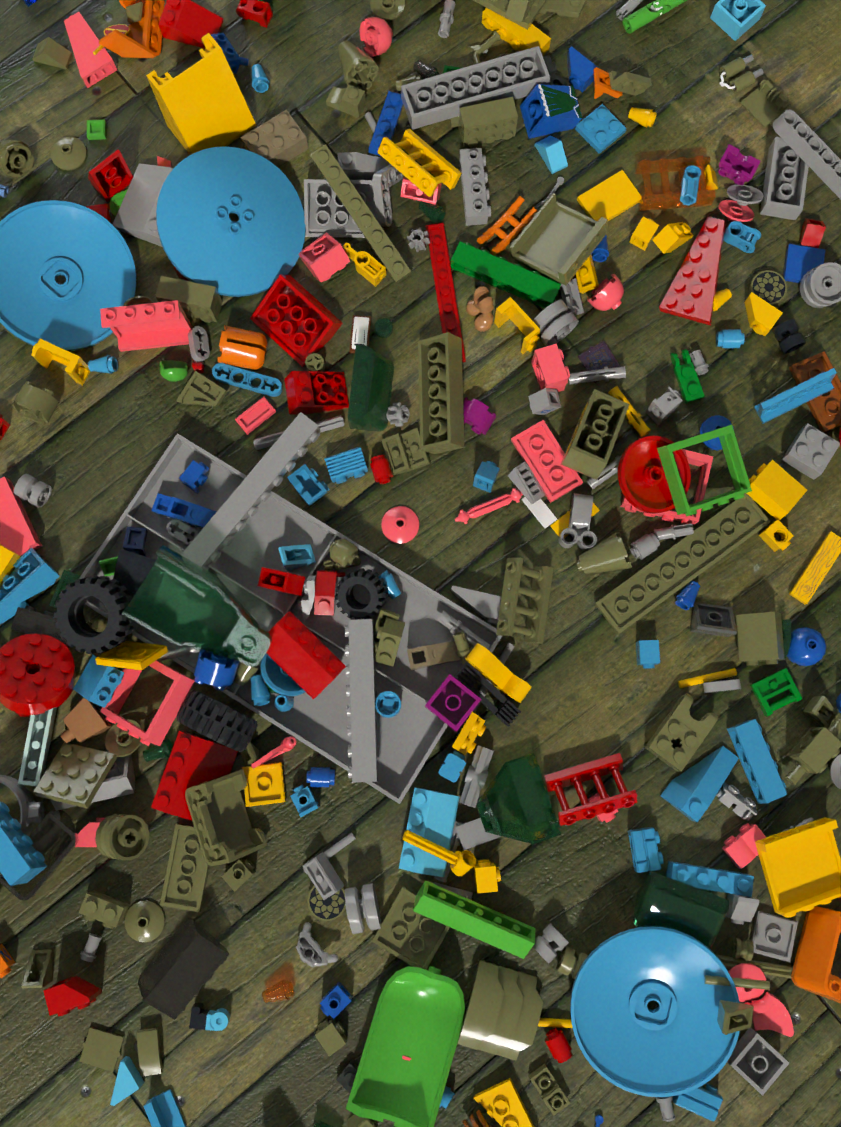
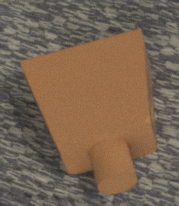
(84, 722)

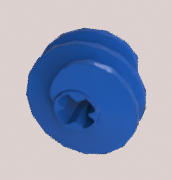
(711, 424)

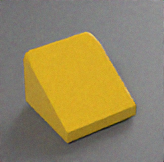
(710, 178)

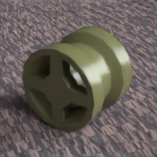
(313, 360)
(742, 949)

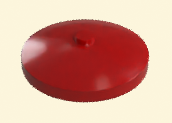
(643, 476)

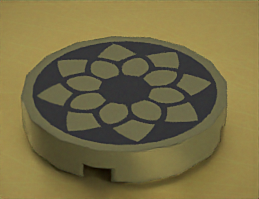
(769, 286)
(326, 909)

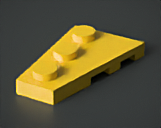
(504, 1105)

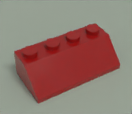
(303, 655)

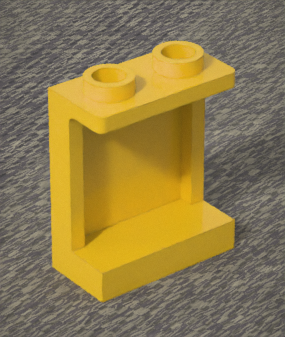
(46, 352)

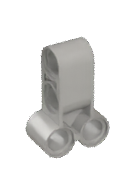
(579, 523)

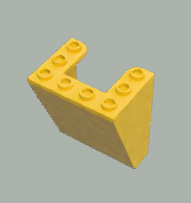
(203, 101)

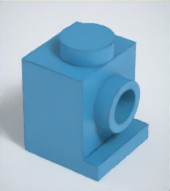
(311, 803)

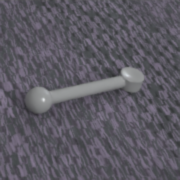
(560, 180)

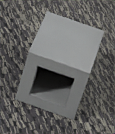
(544, 401)

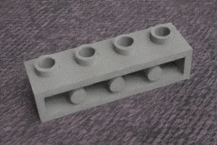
(473, 186)

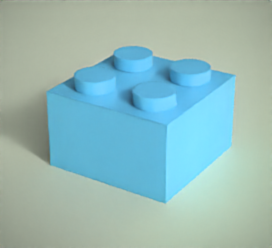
(737, 15)

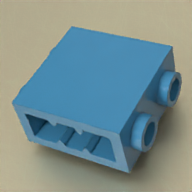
(98, 682)

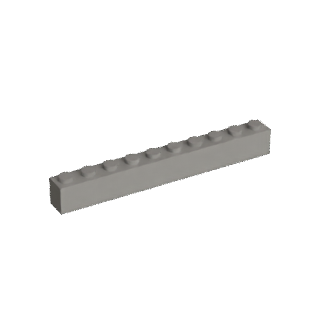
(252, 491)

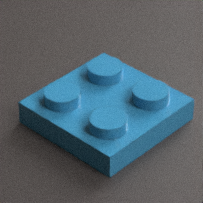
(600, 128)

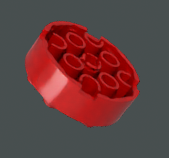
(35, 674)

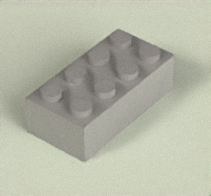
(784, 182)

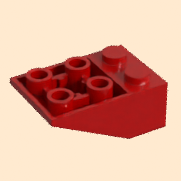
(315, 391)

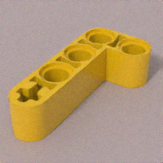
(498, 673)

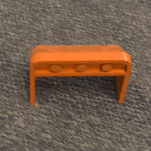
(144, 35)
(817, 954)

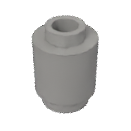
(644, 546)

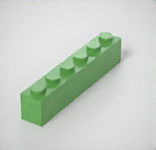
(474, 919)

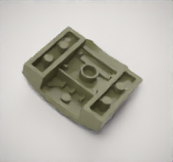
(501, 1011)

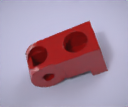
(256, 11)

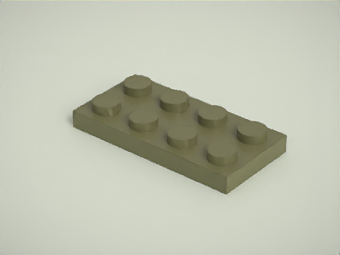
(185, 871)

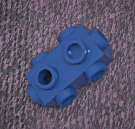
(231, 55)

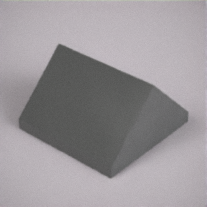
(713, 620)

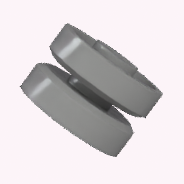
(822, 285)
(555, 323)
(359, 909)

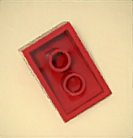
(188, 22)
(110, 176)

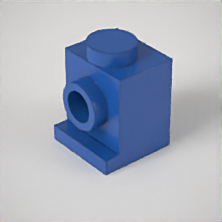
(195, 475)

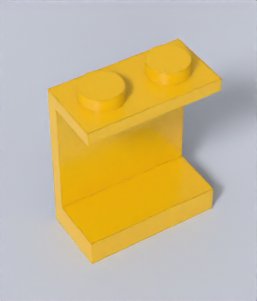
(511, 310)

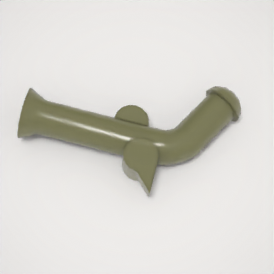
(483, 49)

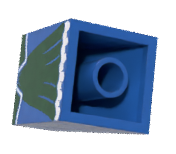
(550, 110)

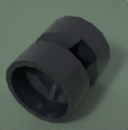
(793, 341)

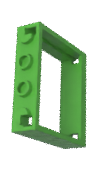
(734, 462)

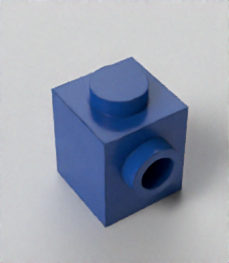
(335, 1000)

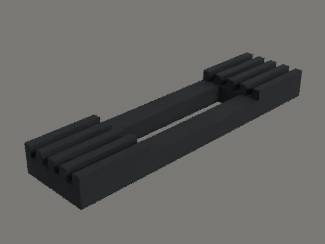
(506, 710)

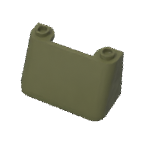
(223, 819)

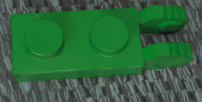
(687, 377)

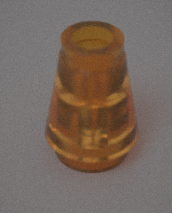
(279, 992)

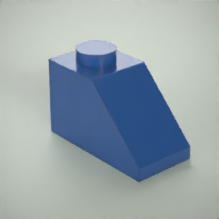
(579, 70)

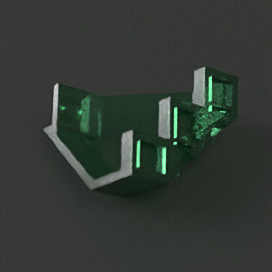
(519, 803)

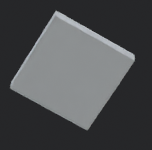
(773, 935)

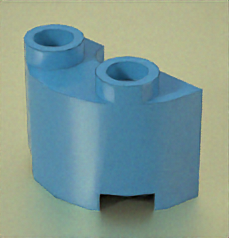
(307, 485)

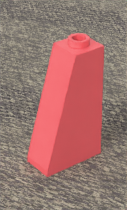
(83, 42)

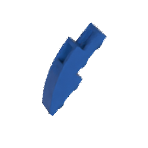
(182, 510)

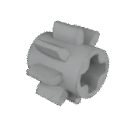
(413, 239)
(398, 414)

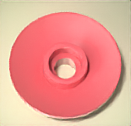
(736, 212)
(400, 534)
(747, 971)

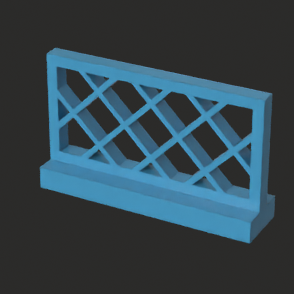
(795, 396)

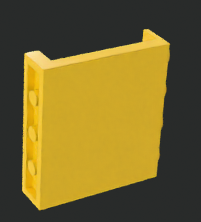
(801, 866)

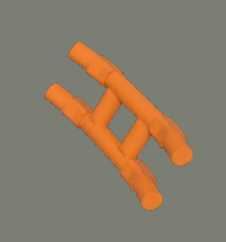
(507, 216)

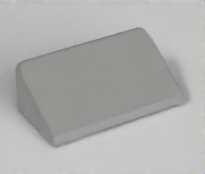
(323, 876)

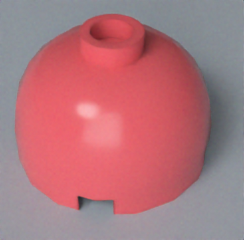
(376, 36)
(607, 294)

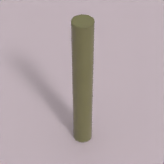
(738, 982)

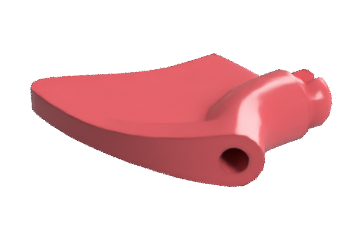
(285, 746)
(771, 1015)

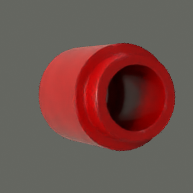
(381, 469)
(558, 1045)

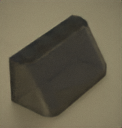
(54, 840)
(181, 969)

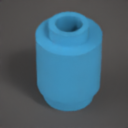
(730, 338)

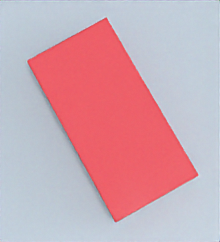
(255, 415)

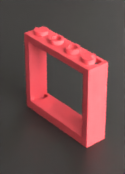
(694, 458)
(166, 713)

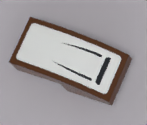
(360, 332)

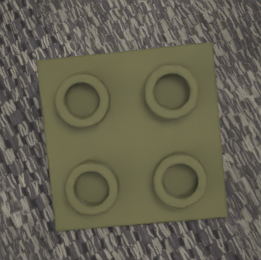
(765, 103)

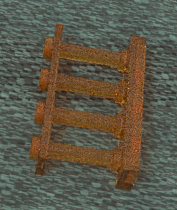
(668, 199)

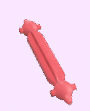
(489, 506)

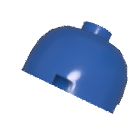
(806, 647)

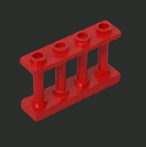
(580, 773)

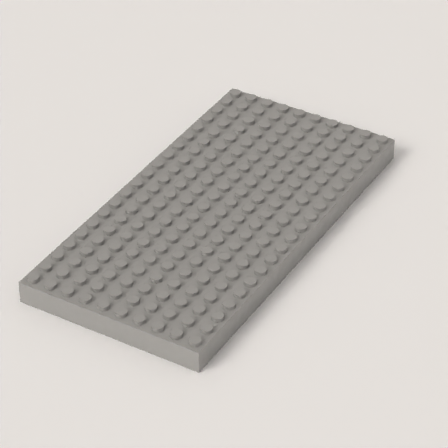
(319, 723)

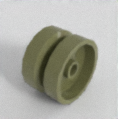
(122, 837)

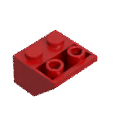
(70, 994)

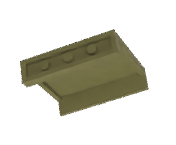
(558, 240)

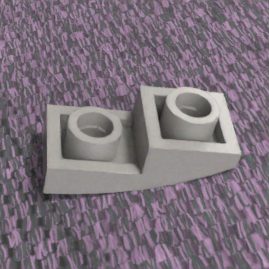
(307, 601)

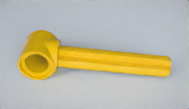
(459, 861)

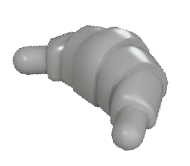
(311, 951)

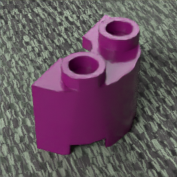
(737, 166)
(477, 416)

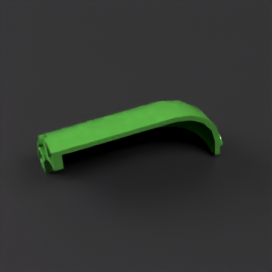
(414, 1017)

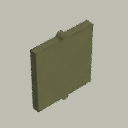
(101, 1049)

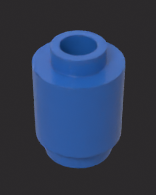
(321, 776)

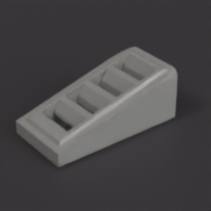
(519, 476)

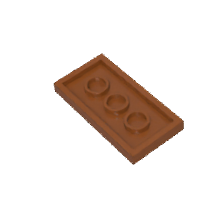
(826, 407)

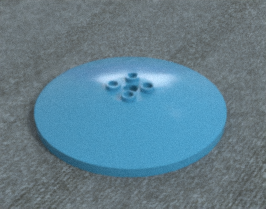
(67, 241)
(211, 248)
(645, 1048)

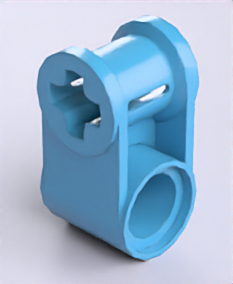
(743, 236)

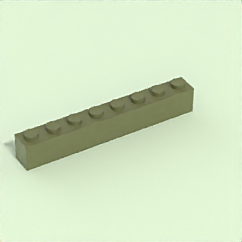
(361, 214)

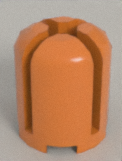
(242, 348)

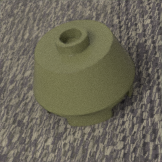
(15, 157)

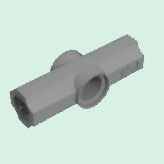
(476, 776)

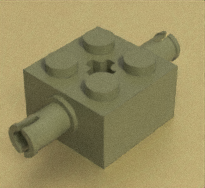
(814, 751)

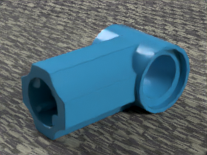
(689, 185)

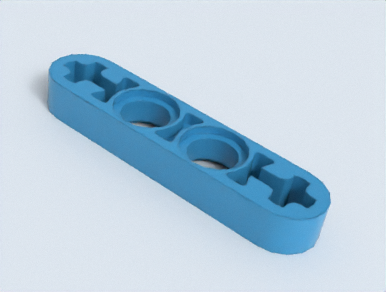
(246, 382)

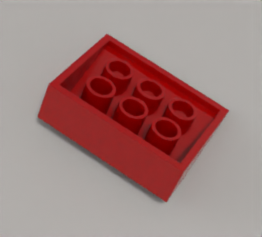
(295, 319)
(190, 764)

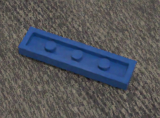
(387, 121)

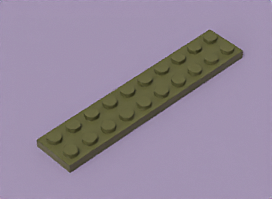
(682, 563)

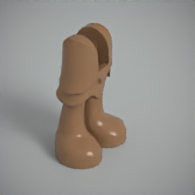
(482, 306)

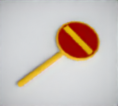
(120, 27)

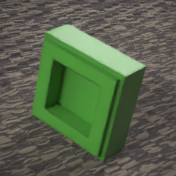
(96, 129)

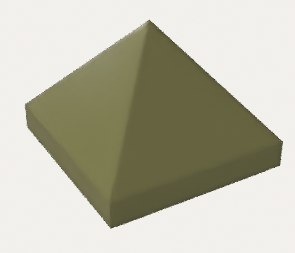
(134, 12)
(250, 754)

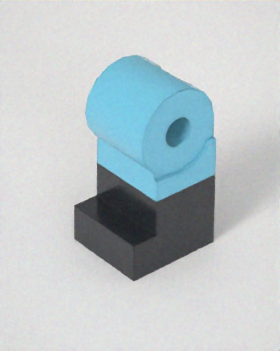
(208, 1019)

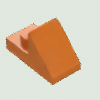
(602, 85)

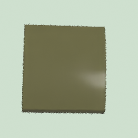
(404, 452)

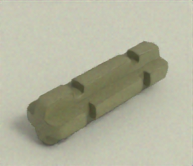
(328, 565)

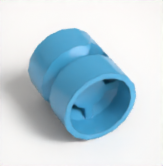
(388, 704)

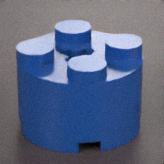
(215, 670)

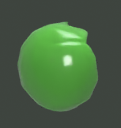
(173, 370)

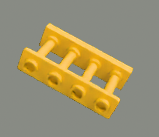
(426, 156)

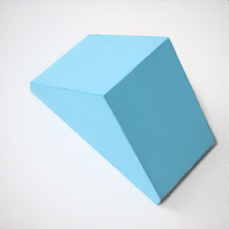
(552, 153)
(296, 556)
(127, 1081)

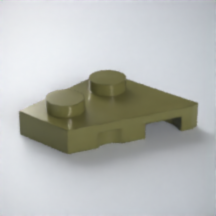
(201, 392)

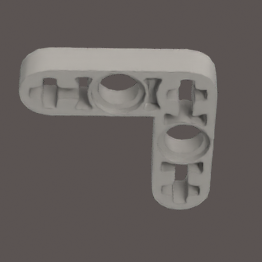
(381, 182)

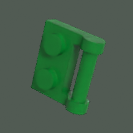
(772, 686)

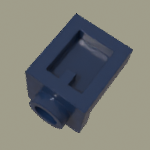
(135, 540)

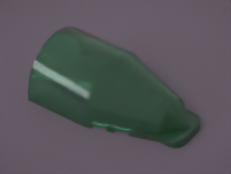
(196, 610)

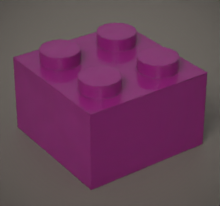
(452, 702)

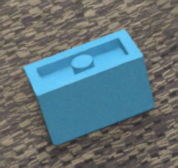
(164, 1111)

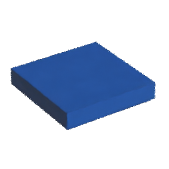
(801, 260)

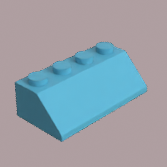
(433, 818)

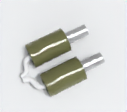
(734, 67)

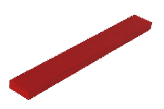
(443, 281)

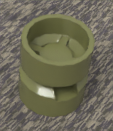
(570, 962)

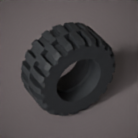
(72, 621)
(216, 721)

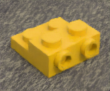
(465, 739)

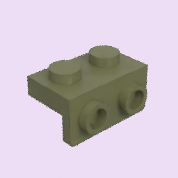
(629, 82)

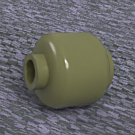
(344, 552)

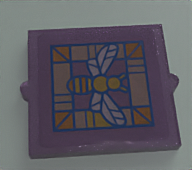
(598, 358)

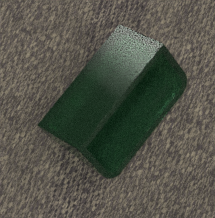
(370, 390)
(680, 907)

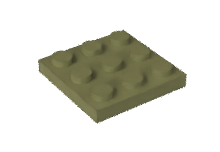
(75, 775)
(408, 933)

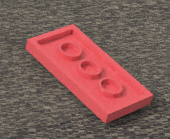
(544, 457)

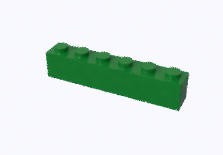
(504, 275)

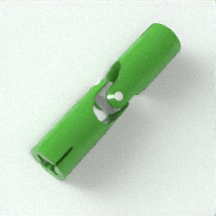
(644, 16)

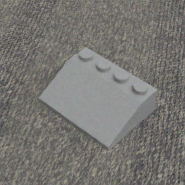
(139, 205)
(326, 212)

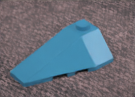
(28, 579)
(698, 786)

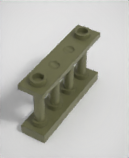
(538, 603)

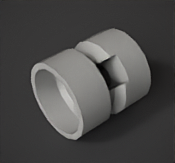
(30, 489)
(547, 950)

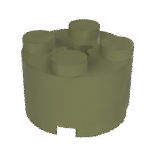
(35, 403)

